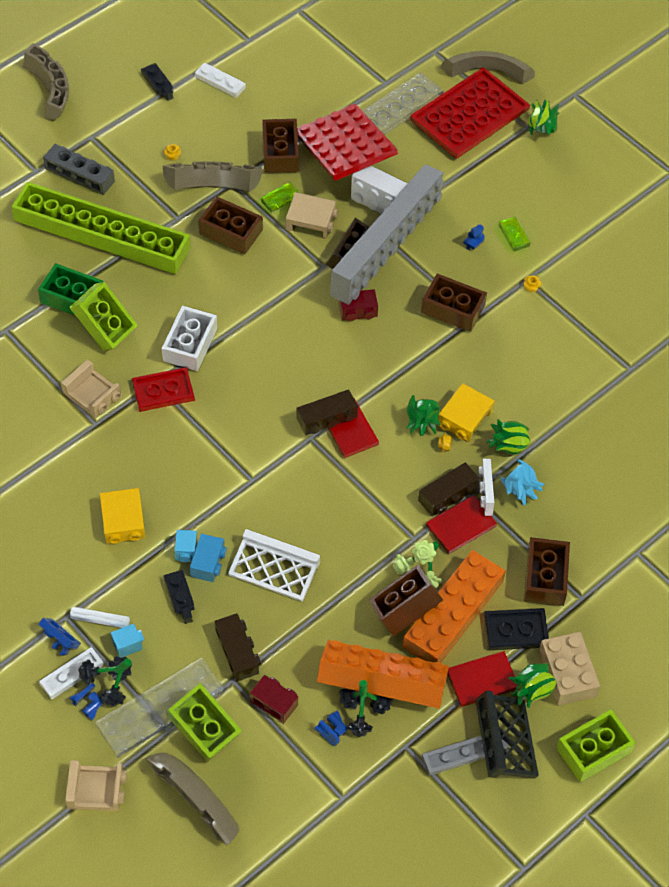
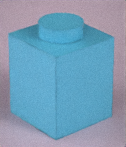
(185, 545)
(127, 640)

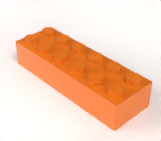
(463, 600)
(385, 673)

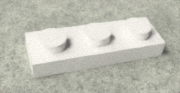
(220, 80)
(486, 487)
(68, 674)

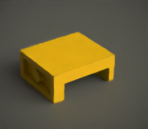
(465, 412)
(122, 515)

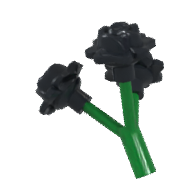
(118, 669)
(352, 698)

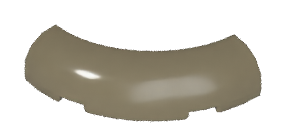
(490, 60)
(52, 75)
(212, 174)
(197, 794)

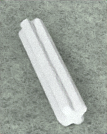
(99, 617)

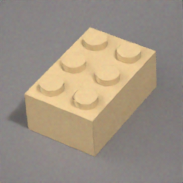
(571, 668)

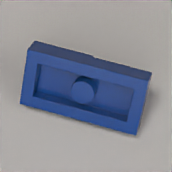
(53, 629)

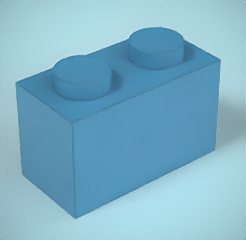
(207, 558)

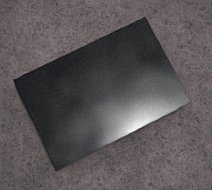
(515, 628)

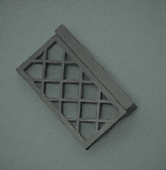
(492, 736)

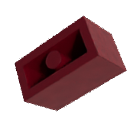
(363, 307)
(274, 698)

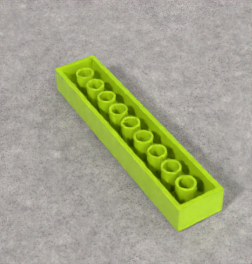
(101, 227)

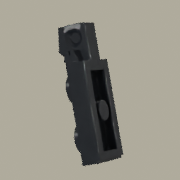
(158, 81)
(180, 594)

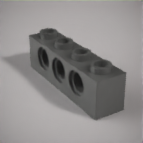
(79, 169)

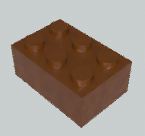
(280, 145)
(230, 225)
(453, 302)
(547, 571)
(406, 600)

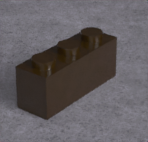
(348, 240)
(327, 412)
(449, 489)
(237, 647)

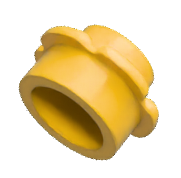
(172, 152)
(532, 287)
(445, 442)

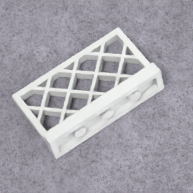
(282, 550)

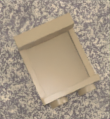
(311, 213)
(90, 389)
(95, 787)

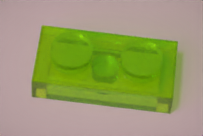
(279, 197)
(514, 233)

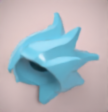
(522, 482)

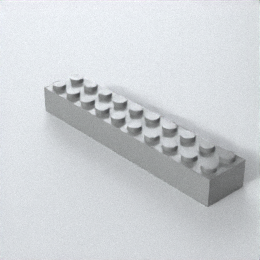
(386, 234)

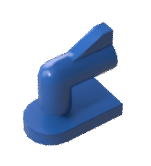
(475, 237)
(96, 701)
(330, 735)

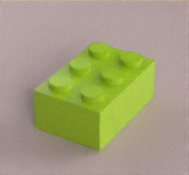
(103, 316)
(203, 722)
(595, 745)

